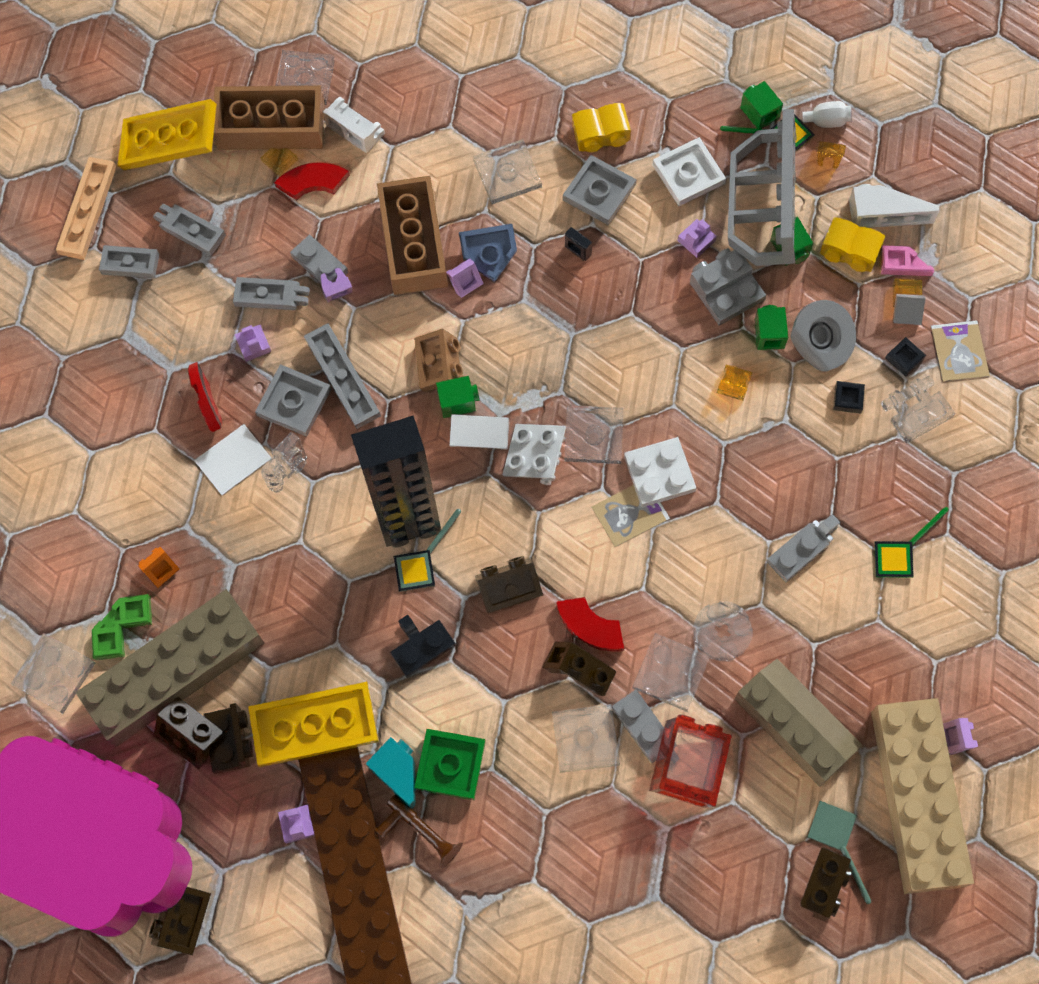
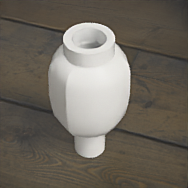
(829, 114)

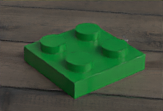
(450, 764)

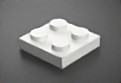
(689, 171)
(660, 472)

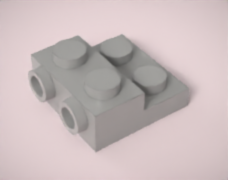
(726, 285)

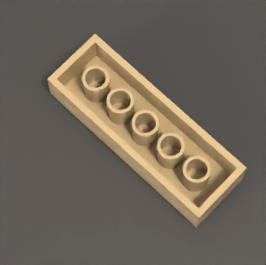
(921, 796)

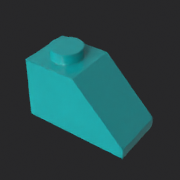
(396, 769)

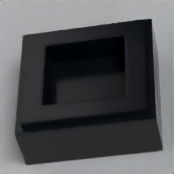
(578, 244)
(905, 356)
(849, 397)

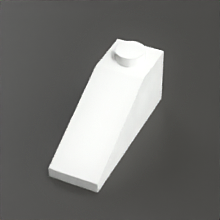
(886, 207)

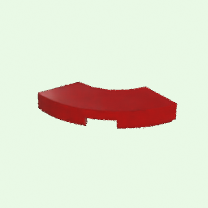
(310, 178)
(589, 627)

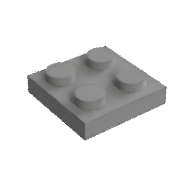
(599, 189)
(293, 400)

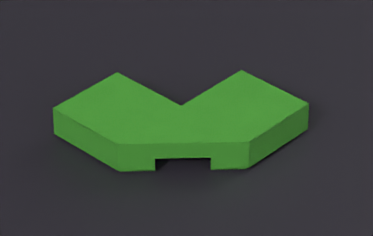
(125, 613)

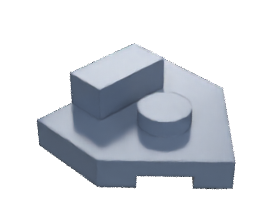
(489, 249)

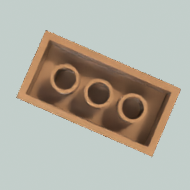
(269, 117)
(412, 235)

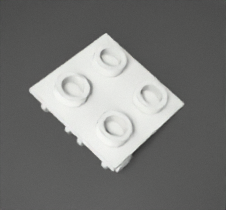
(534, 452)

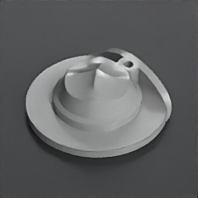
(824, 334)

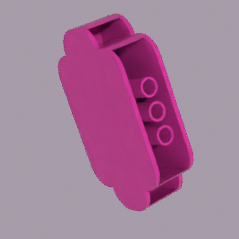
(87, 838)

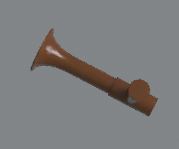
(402, 811)

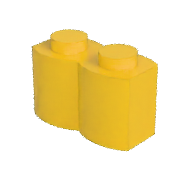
(601, 127)
(852, 245)

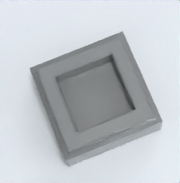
(909, 309)

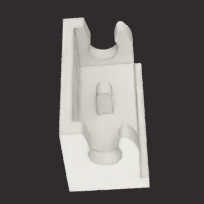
(352, 125)
(479, 431)

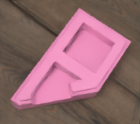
(903, 261)

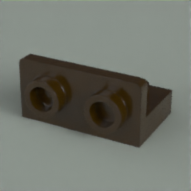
(508, 584)
(186, 731)
(232, 748)
(181, 924)

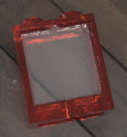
(690, 761)

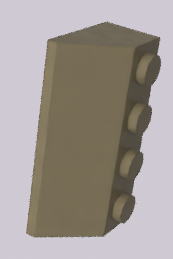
(797, 721)

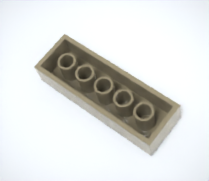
(169, 668)

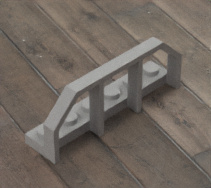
(785, 174)

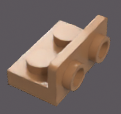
(437, 358)

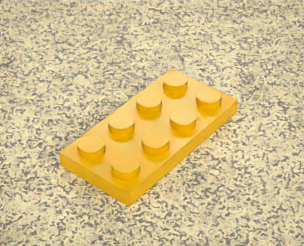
(167, 135)
(313, 724)

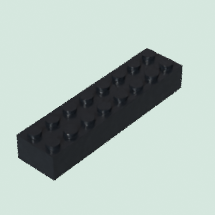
(398, 481)

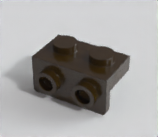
(825, 884)

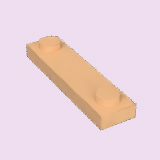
(86, 208)

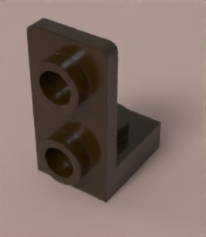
(579, 665)

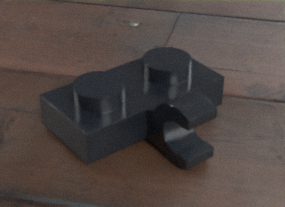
(422, 646)

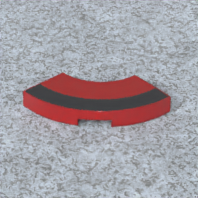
(206, 402)

